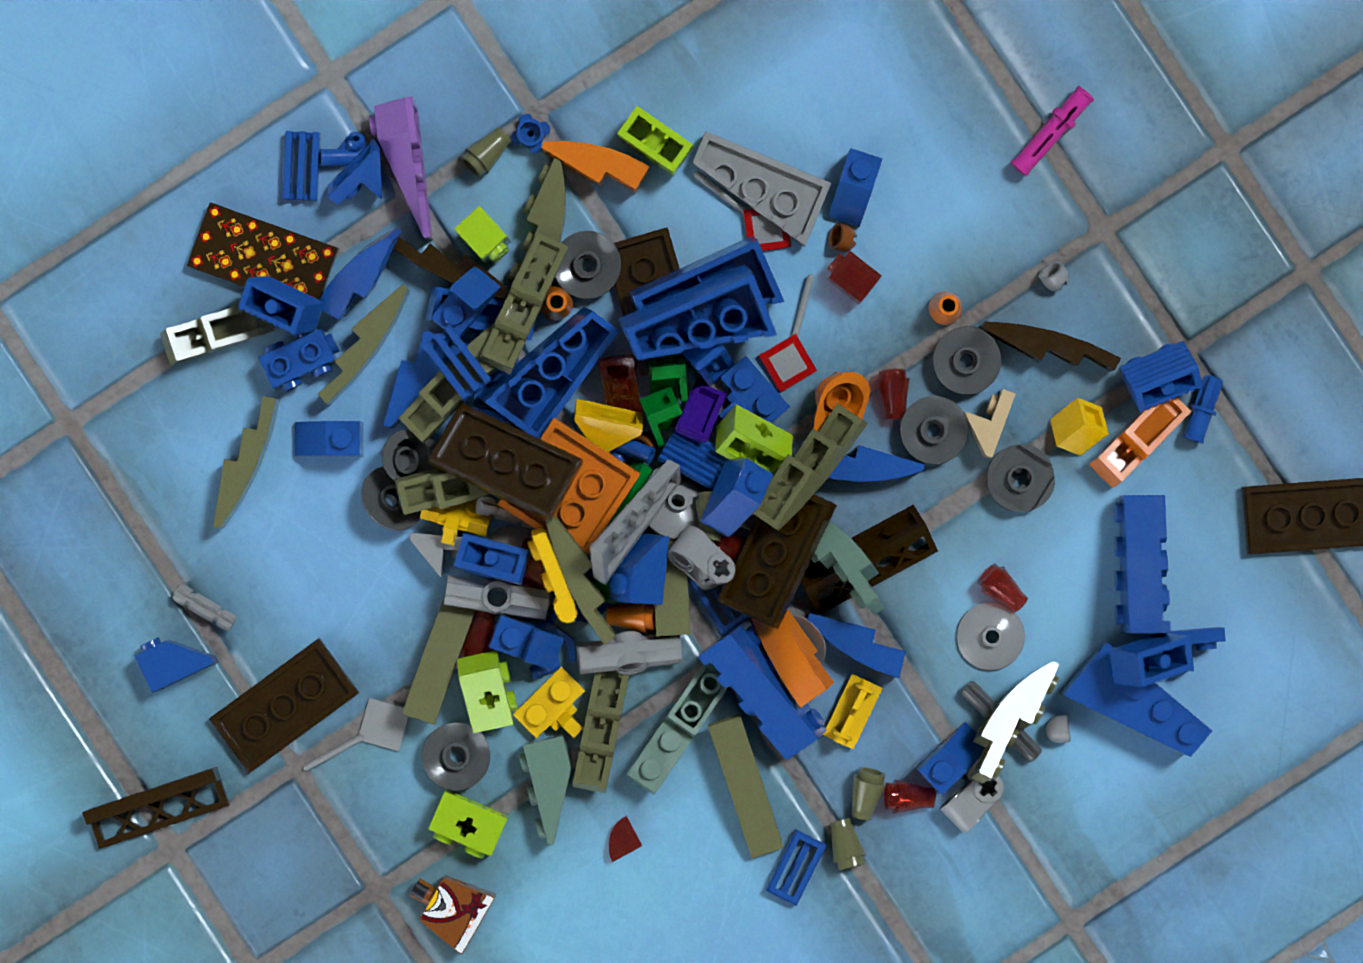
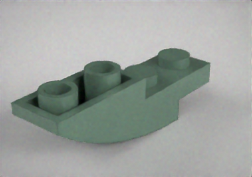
(850, 563)
(677, 729)

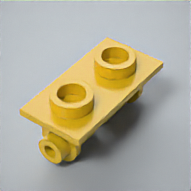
(852, 711)

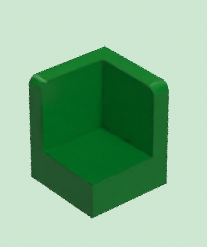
(667, 372)
(661, 412)

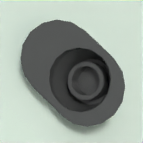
(406, 454)

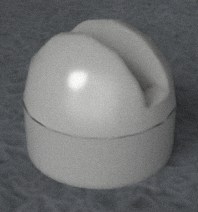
(1054, 276)
(1058, 729)

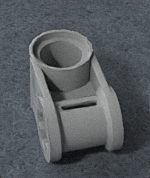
(700, 557)
(968, 806)

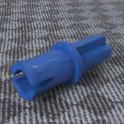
(1203, 409)

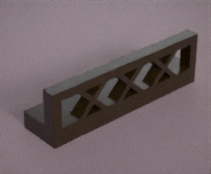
(886, 538)
(145, 798)

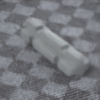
(488, 505)
(204, 607)

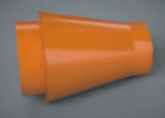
(562, 312)
(937, 312)
(632, 616)

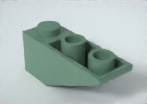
(550, 774)

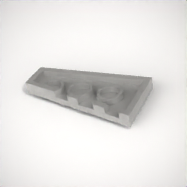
(771, 188)
(630, 524)

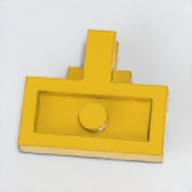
(457, 518)
(552, 706)

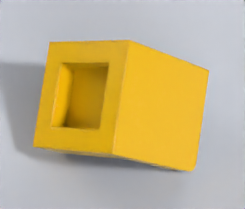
(1079, 426)

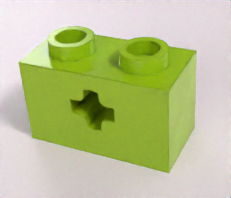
(655, 141)
(483, 236)
(752, 437)
(485, 691)
(486, 820)

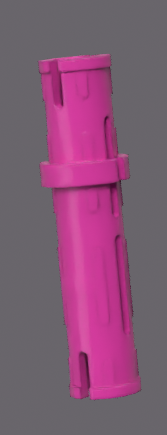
(1062, 119)

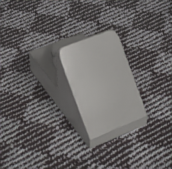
(434, 550)

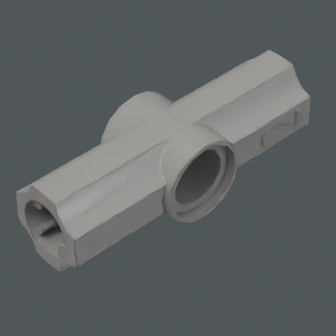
(519, 600)
(628, 653)

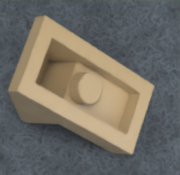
(989, 431)

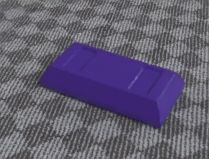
(700, 412)

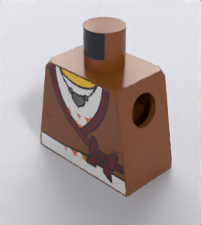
(453, 909)

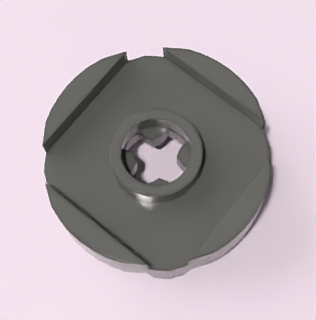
(1039, 473)

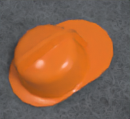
(846, 389)

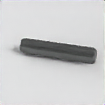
(984, 704)

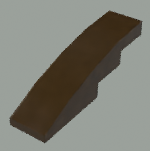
(441, 266)
(1036, 341)

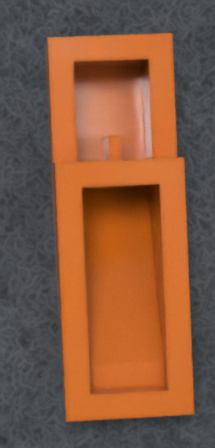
(597, 162)
(1138, 440)
(794, 659)

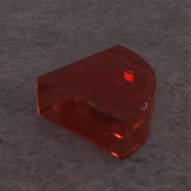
(623, 839)

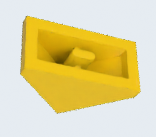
(607, 424)

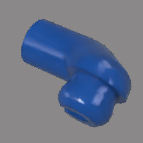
(345, 152)
(634, 450)

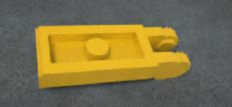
(553, 578)

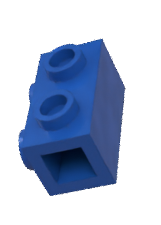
(307, 355)

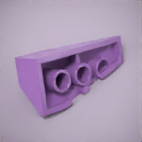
(400, 138)

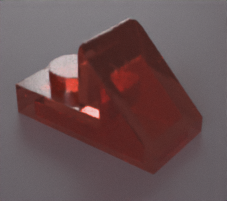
(621, 382)

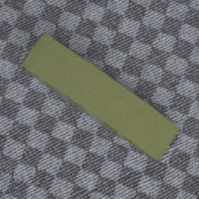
(523, 303)
(372, 333)
(812, 465)
(239, 474)
(574, 564)
(674, 614)
(438, 663)
(600, 731)
(745, 786)

